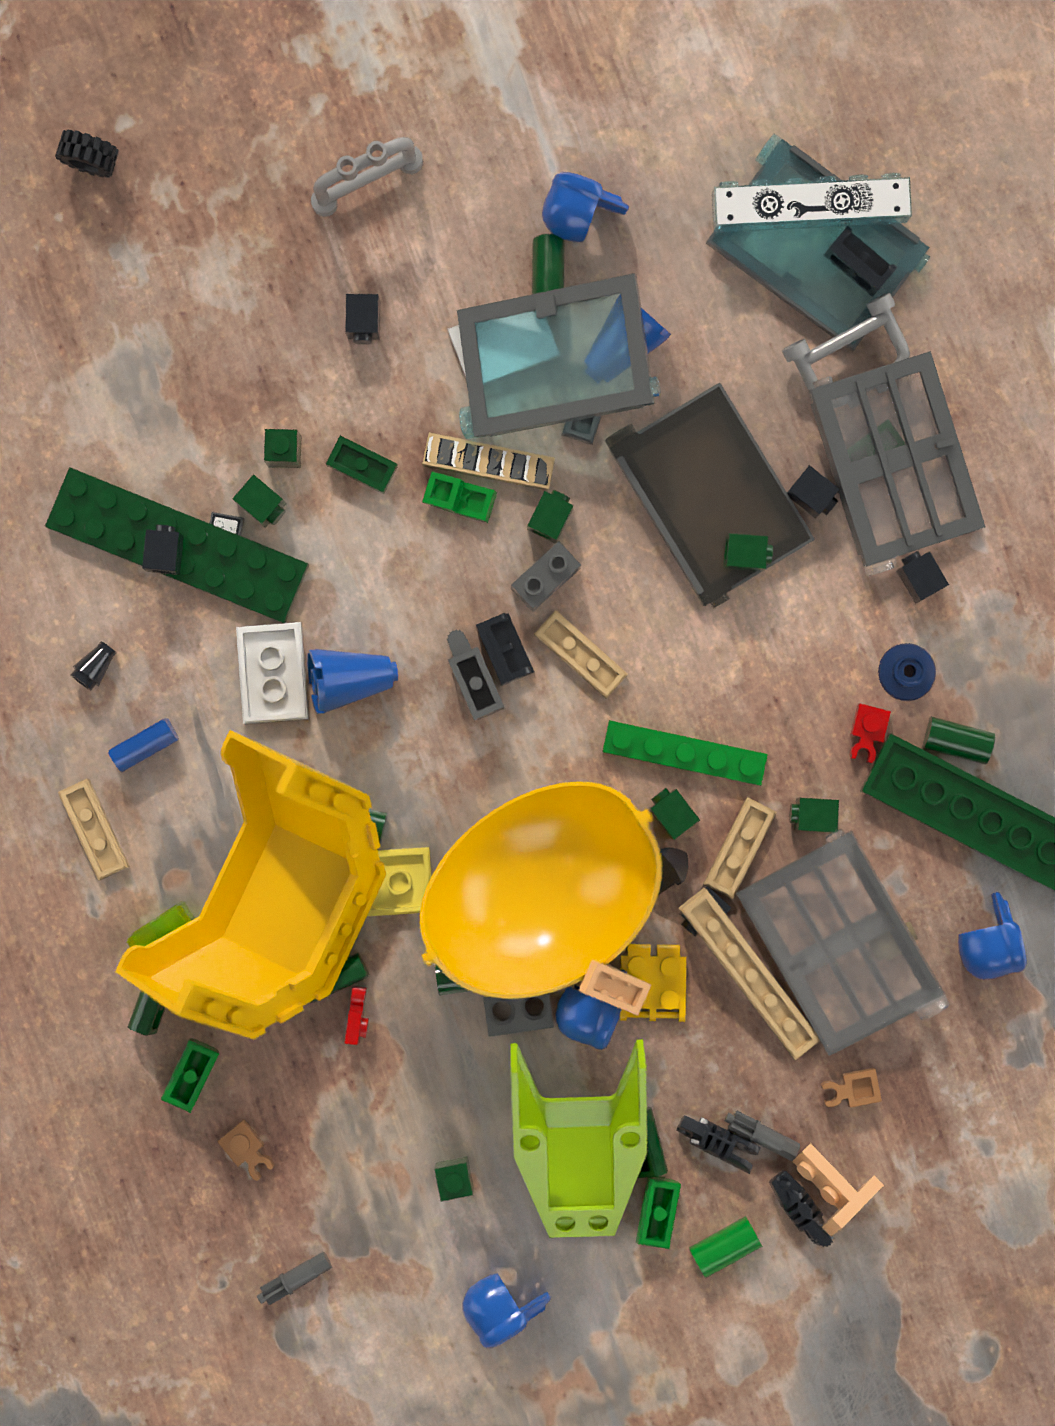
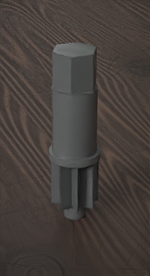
(762, 1135)
(294, 1279)

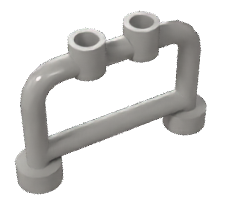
(408, 160)
(881, 315)

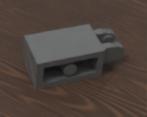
(473, 677)

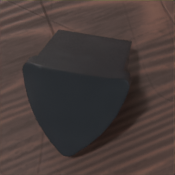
(673, 867)

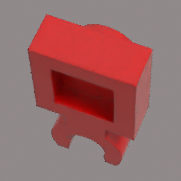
(870, 726)
(356, 1024)

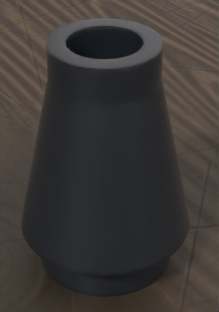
(93, 666)

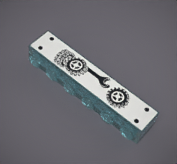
(811, 204)

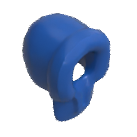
(573, 203)
(995, 949)
(586, 1018)
(494, 1313)

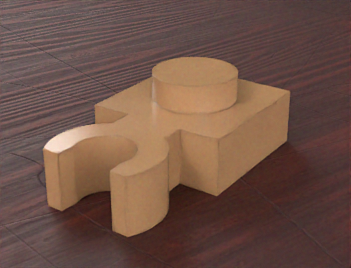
(857, 1087)
(243, 1145)

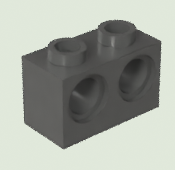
(545, 576)
(520, 1019)

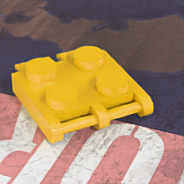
(666, 976)

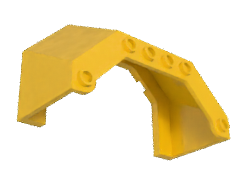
(279, 905)

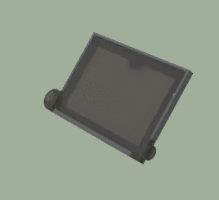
(704, 480)

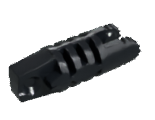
(717, 1141)
(800, 1208)

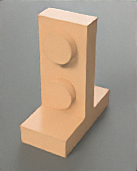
(614, 987)
(834, 1187)

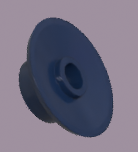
(892, 672)

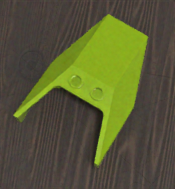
(580, 1150)

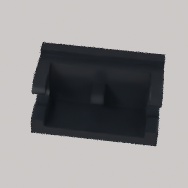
(859, 262)
(504, 648)

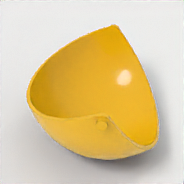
(541, 891)

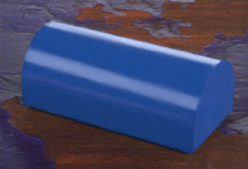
(143, 745)

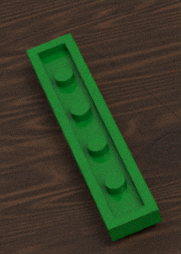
(684, 753)

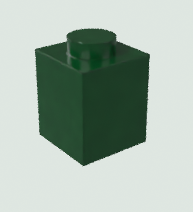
(282, 448)
(260, 501)
(551, 515)
(747, 552)
(673, 812)
(814, 814)
(454, 1179)

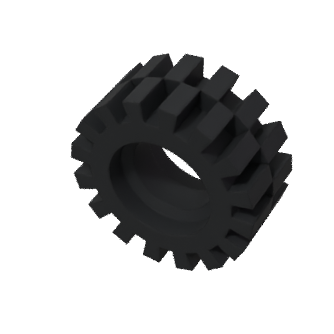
(87, 153)

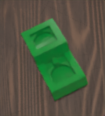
(459, 497)

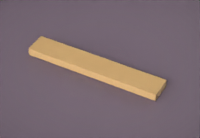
(749, 973)

